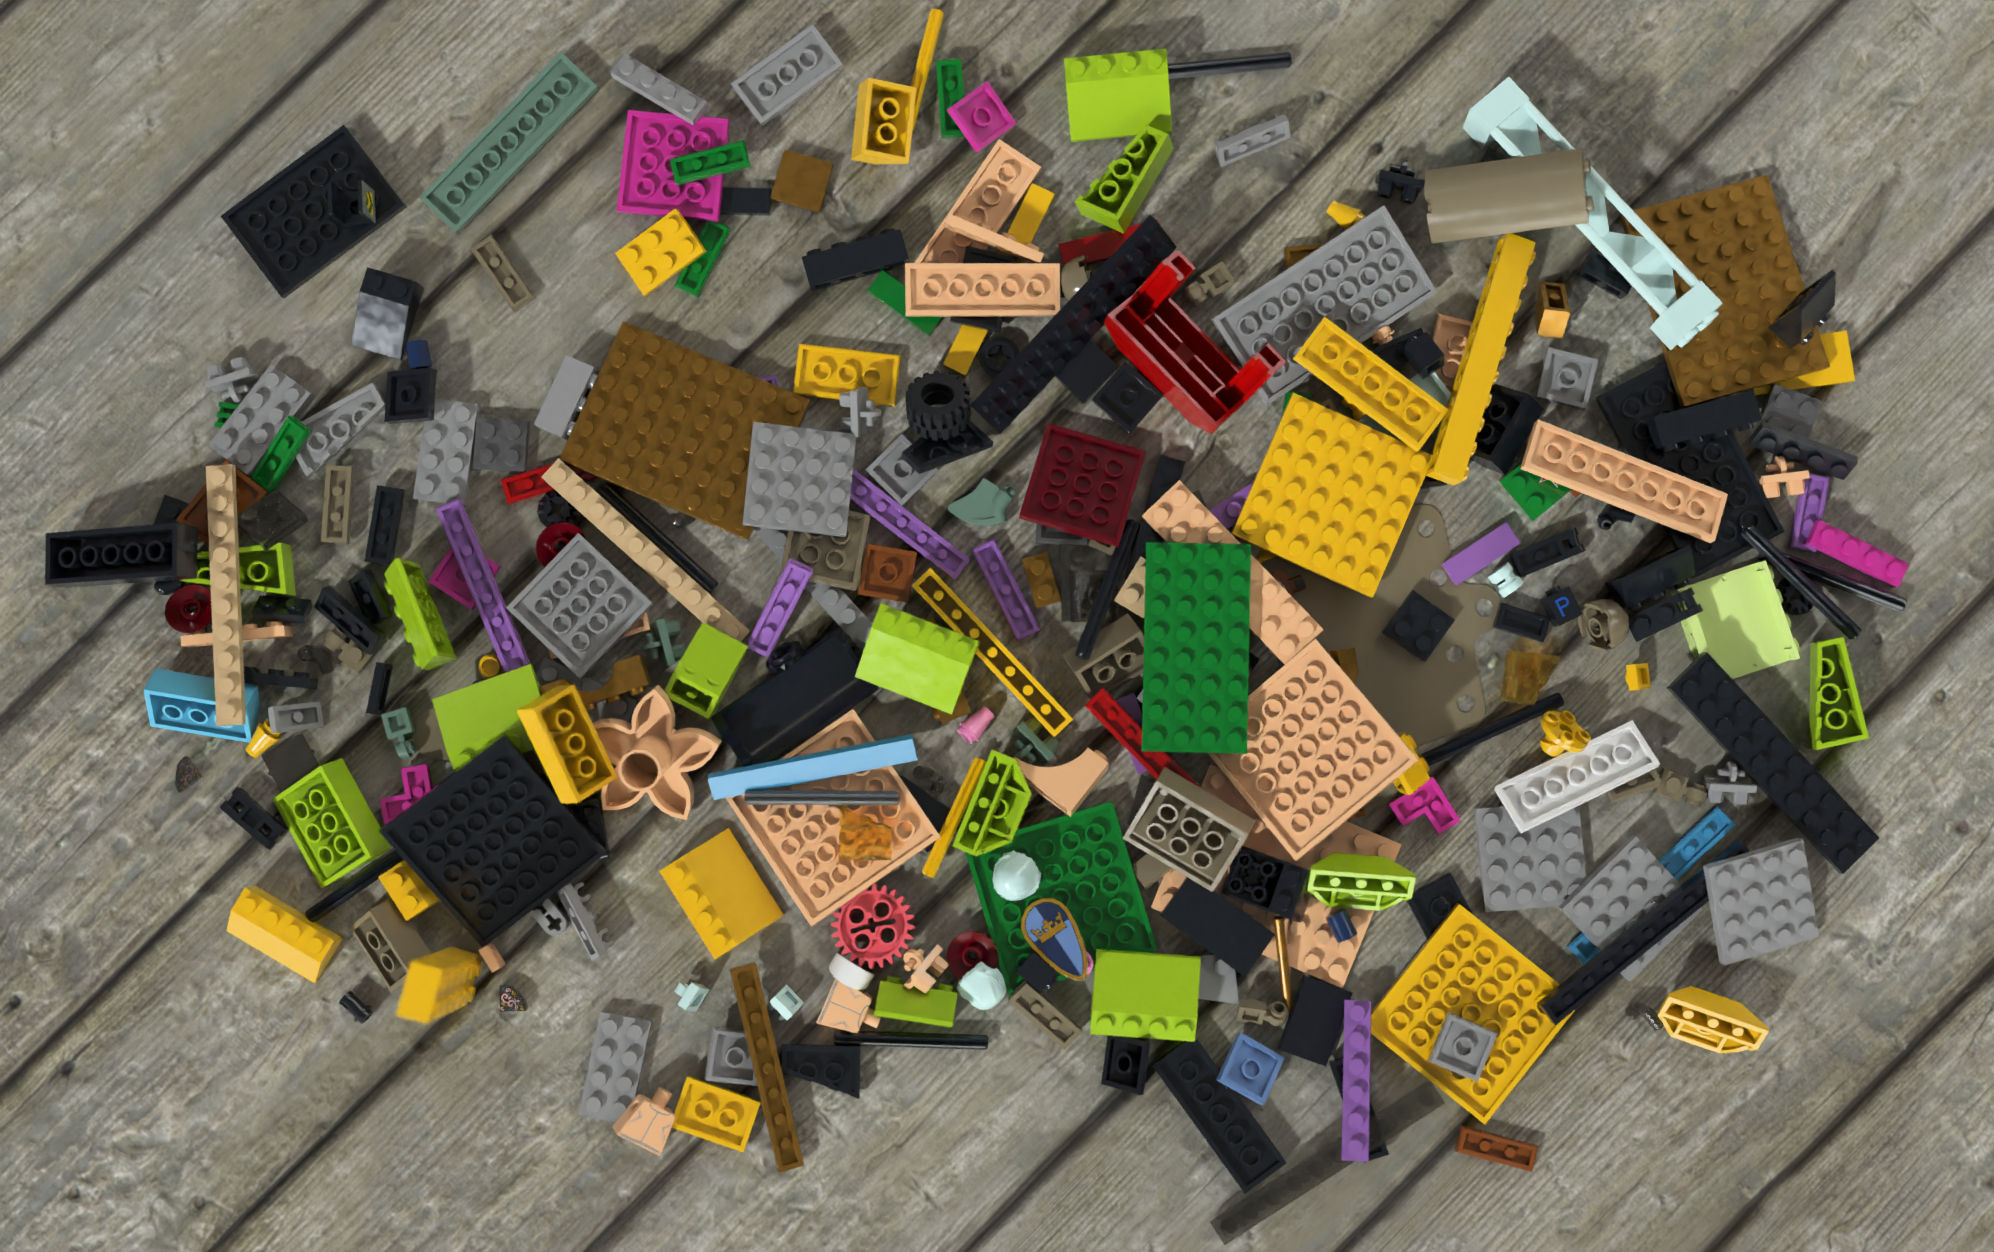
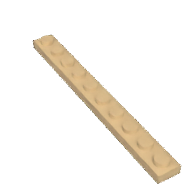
(642, 550)
(225, 595)

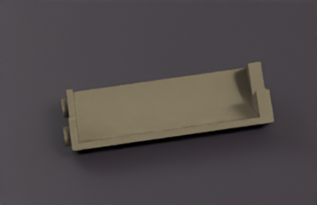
(1508, 196)

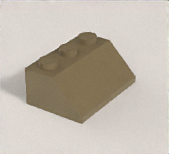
(1114, 659)
(389, 942)

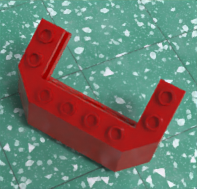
(1180, 355)

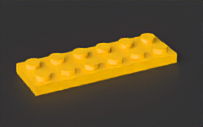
(1370, 384)

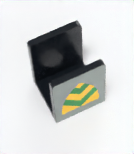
(340, 203)

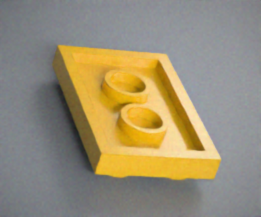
(660, 252)
(715, 1113)

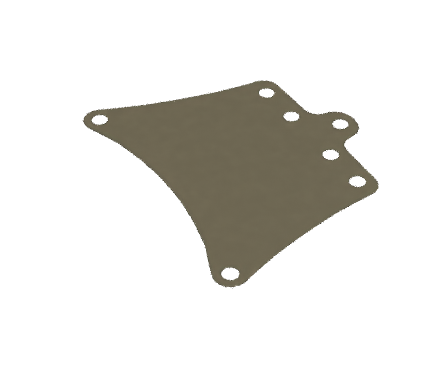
(1406, 692)

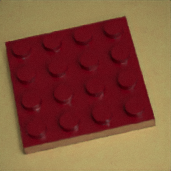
(1082, 484)

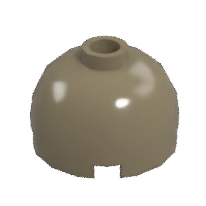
(1074, 276)
(1604, 624)

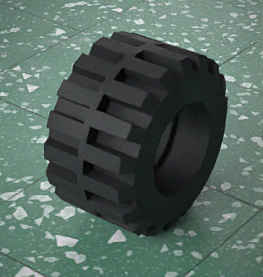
(933, 390)

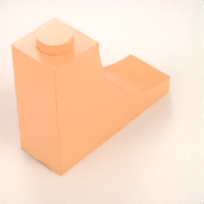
(1069, 783)

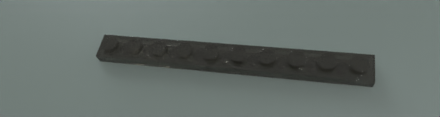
(1323, 1164)

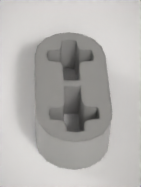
(545, 922)

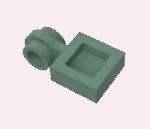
(398, 725)

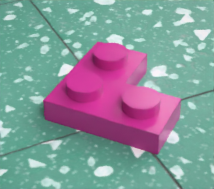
(416, 783)
(1427, 800)

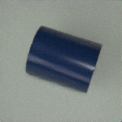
(418, 354)
(1341, 925)

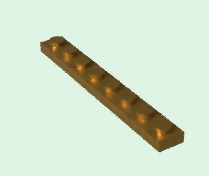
(766, 1067)

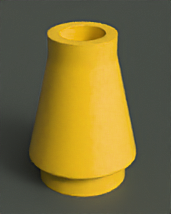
(1344, 214)
(262, 739)

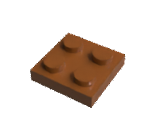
(887, 573)

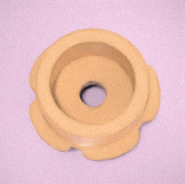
(1382, 335)

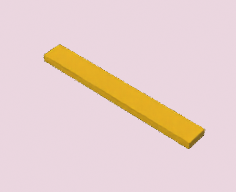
(1024, 229)

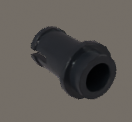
(356, 1007)

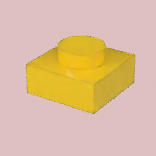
(1638, 676)

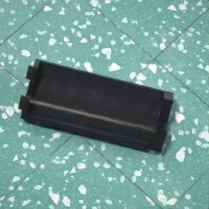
(794, 702)

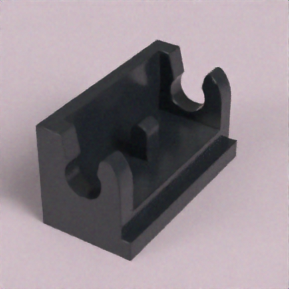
(1604, 275)

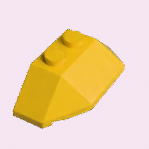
(1711, 1021)

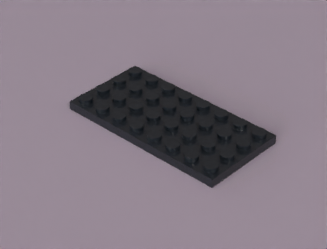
(1712, 463)

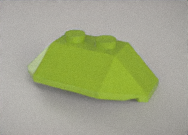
(994, 807)
(1360, 881)

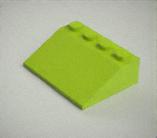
(1117, 94)
(419, 614)
(916, 658)
(484, 712)
(331, 822)
(1145, 995)

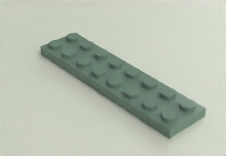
(509, 143)

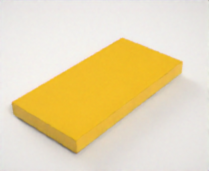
(831, 371)
(1839, 372)

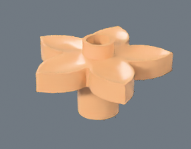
(653, 756)

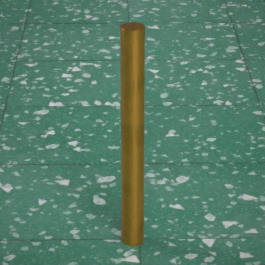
(1283, 962)

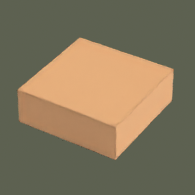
(492, 957)

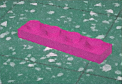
(1856, 553)

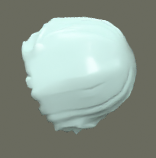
(1015, 876)
(982, 986)

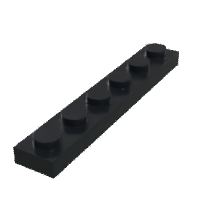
(1167, 474)

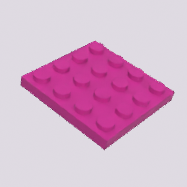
(646, 169)

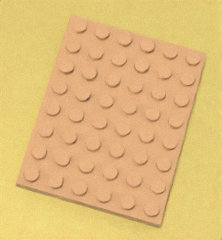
(1311, 942)

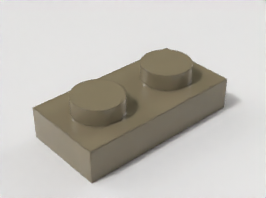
(1636, 786)

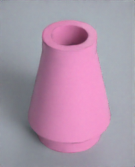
(975, 725)

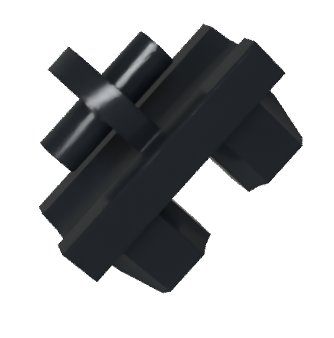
(1399, 178)

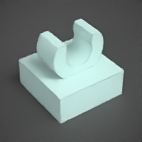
(691, 995)
(786, 1003)

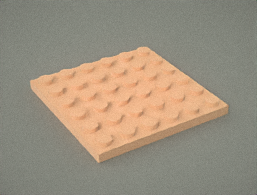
(1313, 751)
(804, 839)

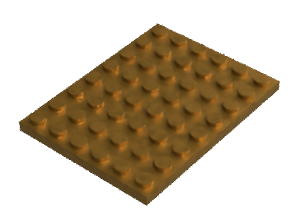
(1743, 255)
(676, 426)

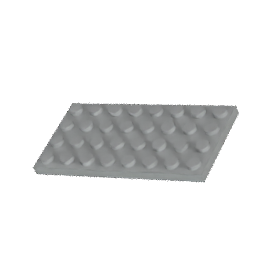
(1353, 280)

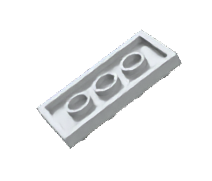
(787, 75)
(259, 418)
(446, 453)
(615, 1065)

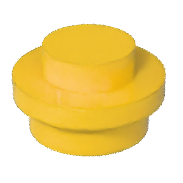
(490, 666)

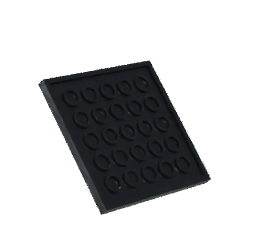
(492, 840)

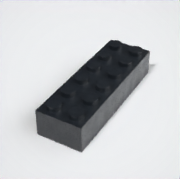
(121, 555)

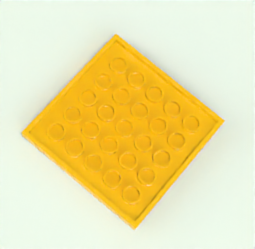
(1332, 495)
(1478, 978)

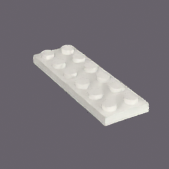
(1576, 777)

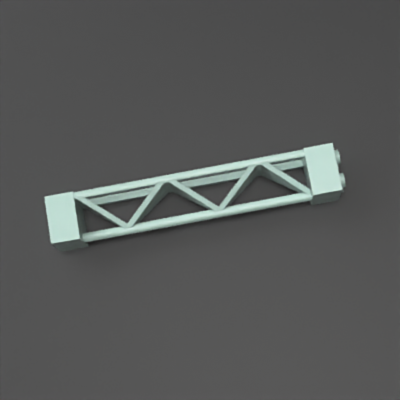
(1643, 261)

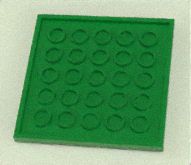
(1085, 869)

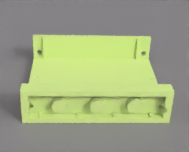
(1740, 621)

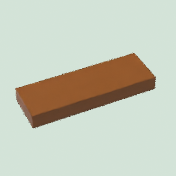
(1496, 1148)

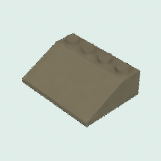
(1189, 829)

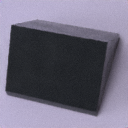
(1126, 1063)

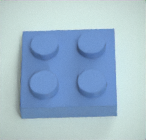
(1250, 1068)

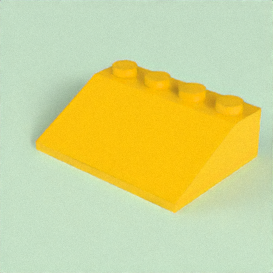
(721, 893)

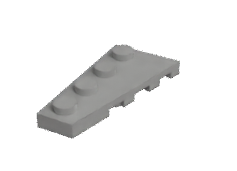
(337, 426)
(1217, 980)

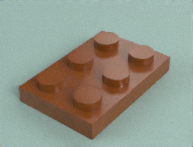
(196, 512)

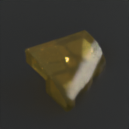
(1525, 676)
(863, 838)

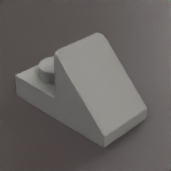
(295, 717)

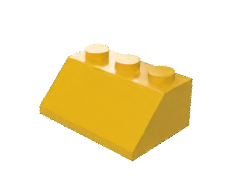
(883, 122)

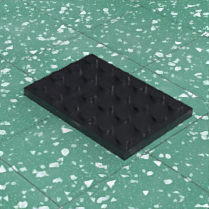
(288, 219)

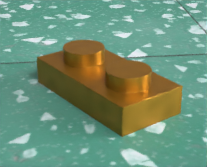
(1041, 580)

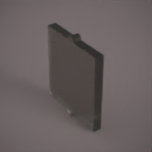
(290, 761)

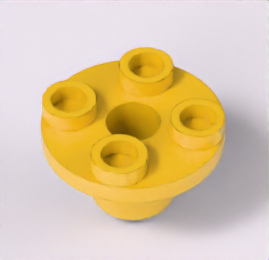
(1562, 733)

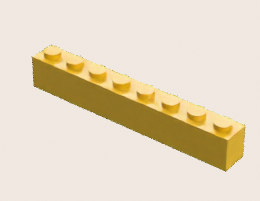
(993, 652)

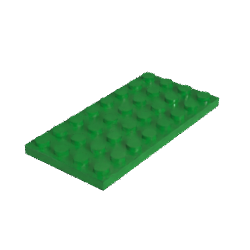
(1196, 647)

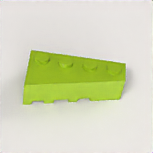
(1123, 187)
(259, 569)
(1833, 697)

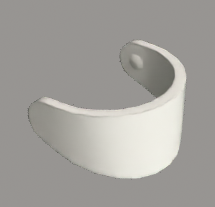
(849, 973)

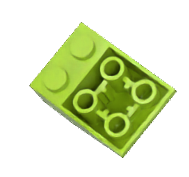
(706, 671)

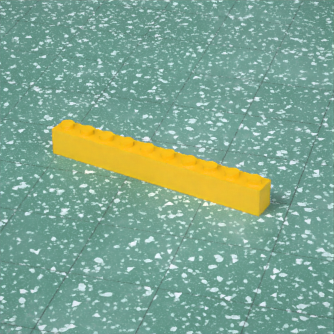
(1481, 358)

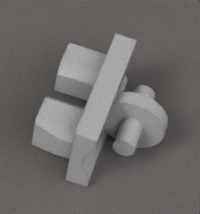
(233, 383)
(861, 411)
(1731, 781)

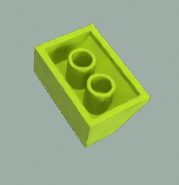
(933, 1008)

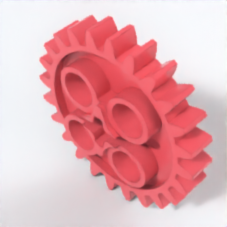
(877, 949)

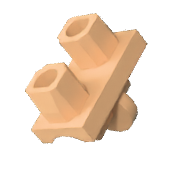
(1794, 480)
(920, 978)

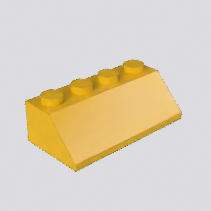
(282, 932)

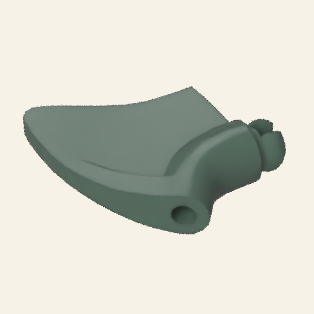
(985, 505)

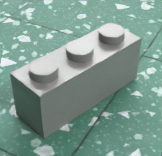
(566, 397)

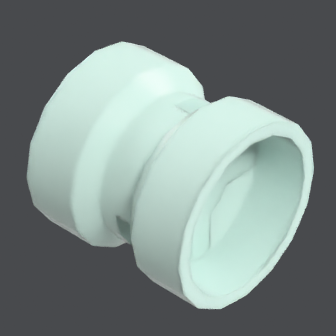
(1505, 579)

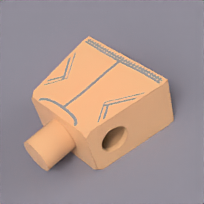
(847, 1009)
(647, 1121)

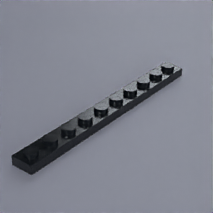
(1631, 944)

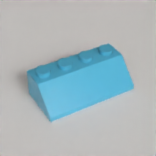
(188, 705)

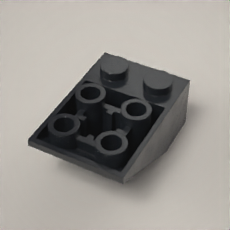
(1268, 884)

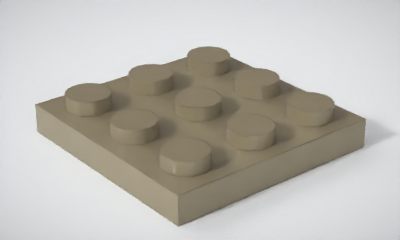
(833, 558)

